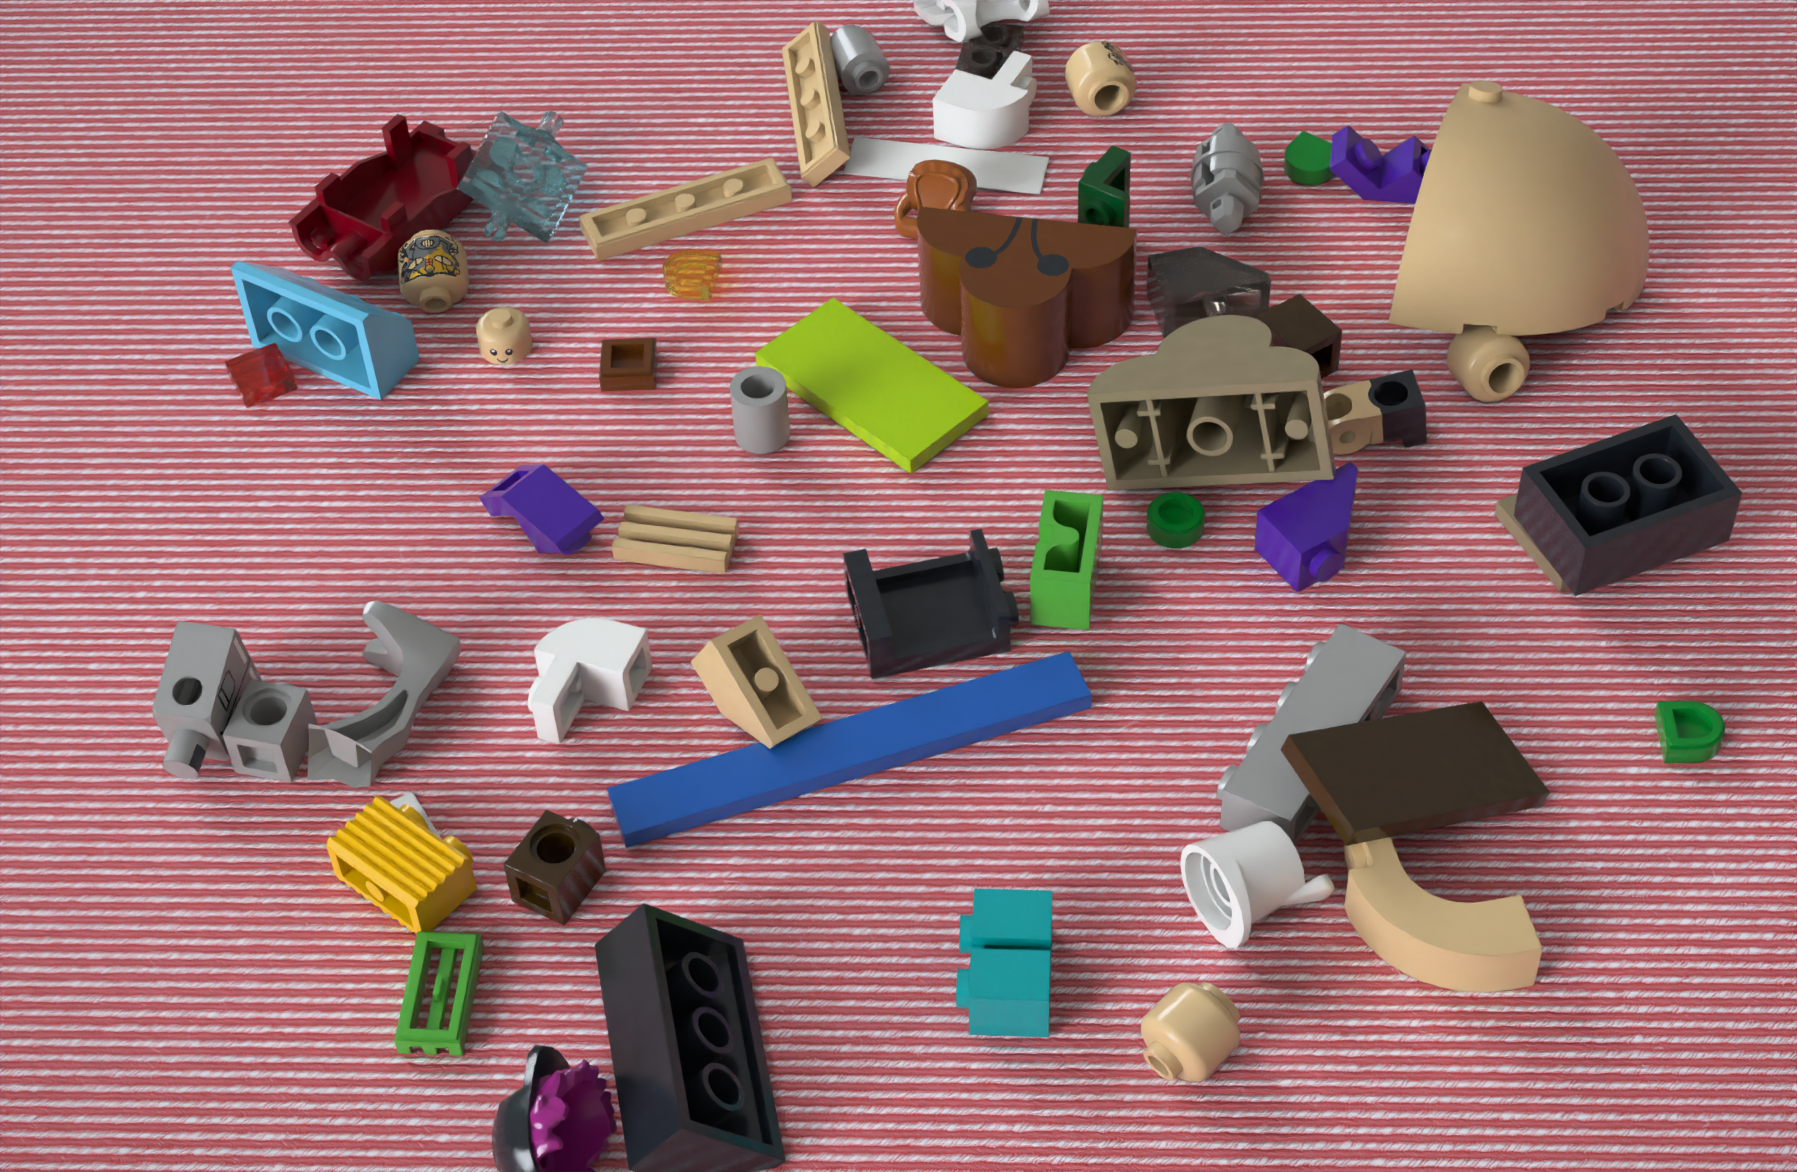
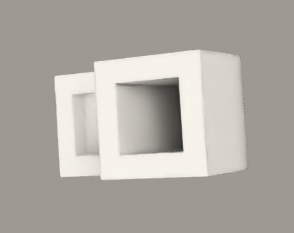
(986, 111)
(589, 662)

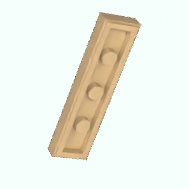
(815, 104)
(685, 209)

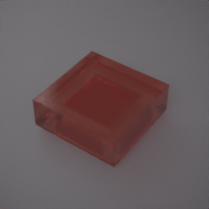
(261, 375)

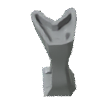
(360, 744)

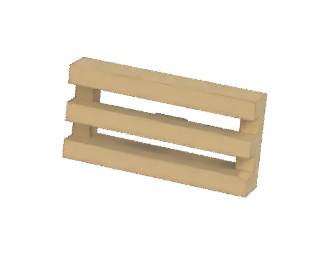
(678, 532)

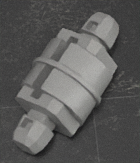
(1227, 177)

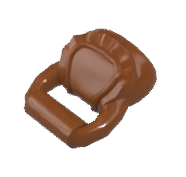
(934, 185)

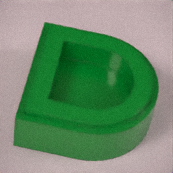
(1308, 160)
(1688, 731)

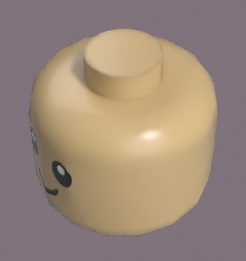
(504, 335)

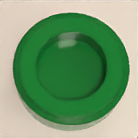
(1175, 520)

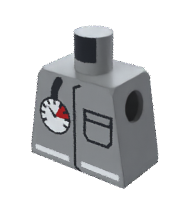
(199, 694)

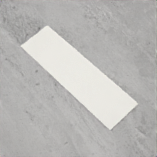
(991, 168)

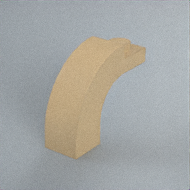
(1437, 939)

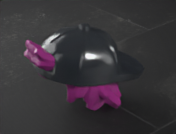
(555, 1119)

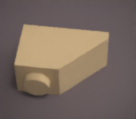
(756, 683)

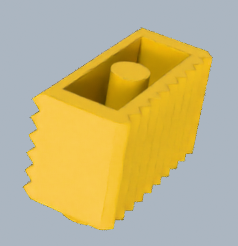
(402, 864)

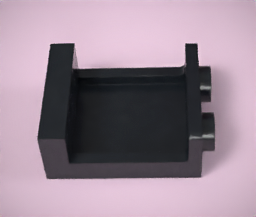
(930, 609)

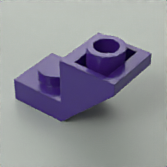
(1378, 177)
(545, 508)

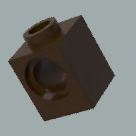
(555, 866)

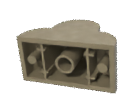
(1212, 411)

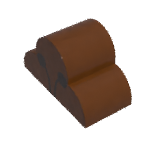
(1024, 289)

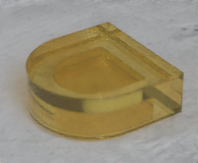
(692, 273)

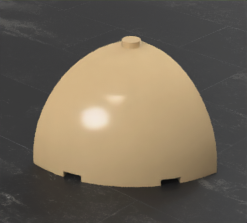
(1519, 222)

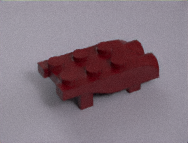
(385, 200)

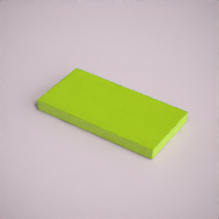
(873, 385)

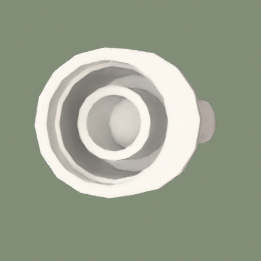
(1245, 878)

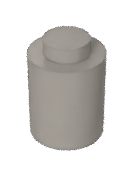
(760, 409)

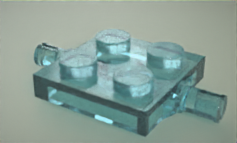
(523, 176)

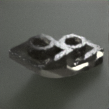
(989, 52)

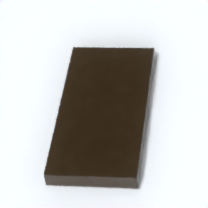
(1413, 772)

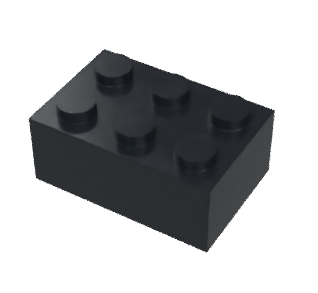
(1626, 504)

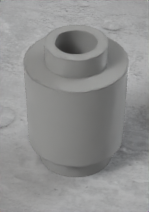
(859, 60)

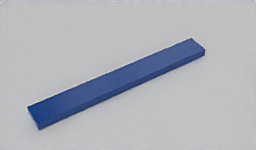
(848, 749)

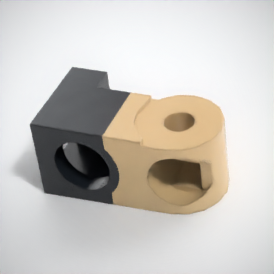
(1376, 413)

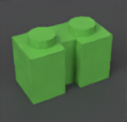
(1066, 560)

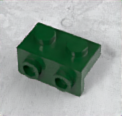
(1106, 190)

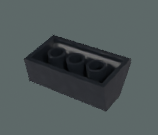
(686, 1047)

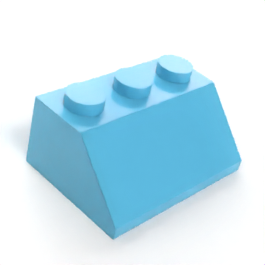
(325, 328)

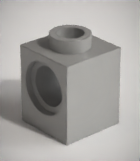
(270, 730)

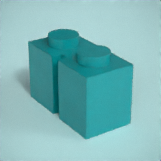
(1008, 963)

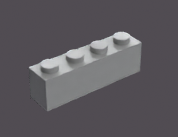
(1343, 684)

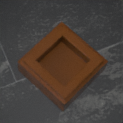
(628, 364)

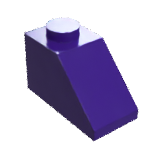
(1309, 529)

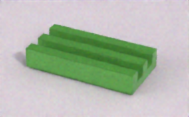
(433, 1036)

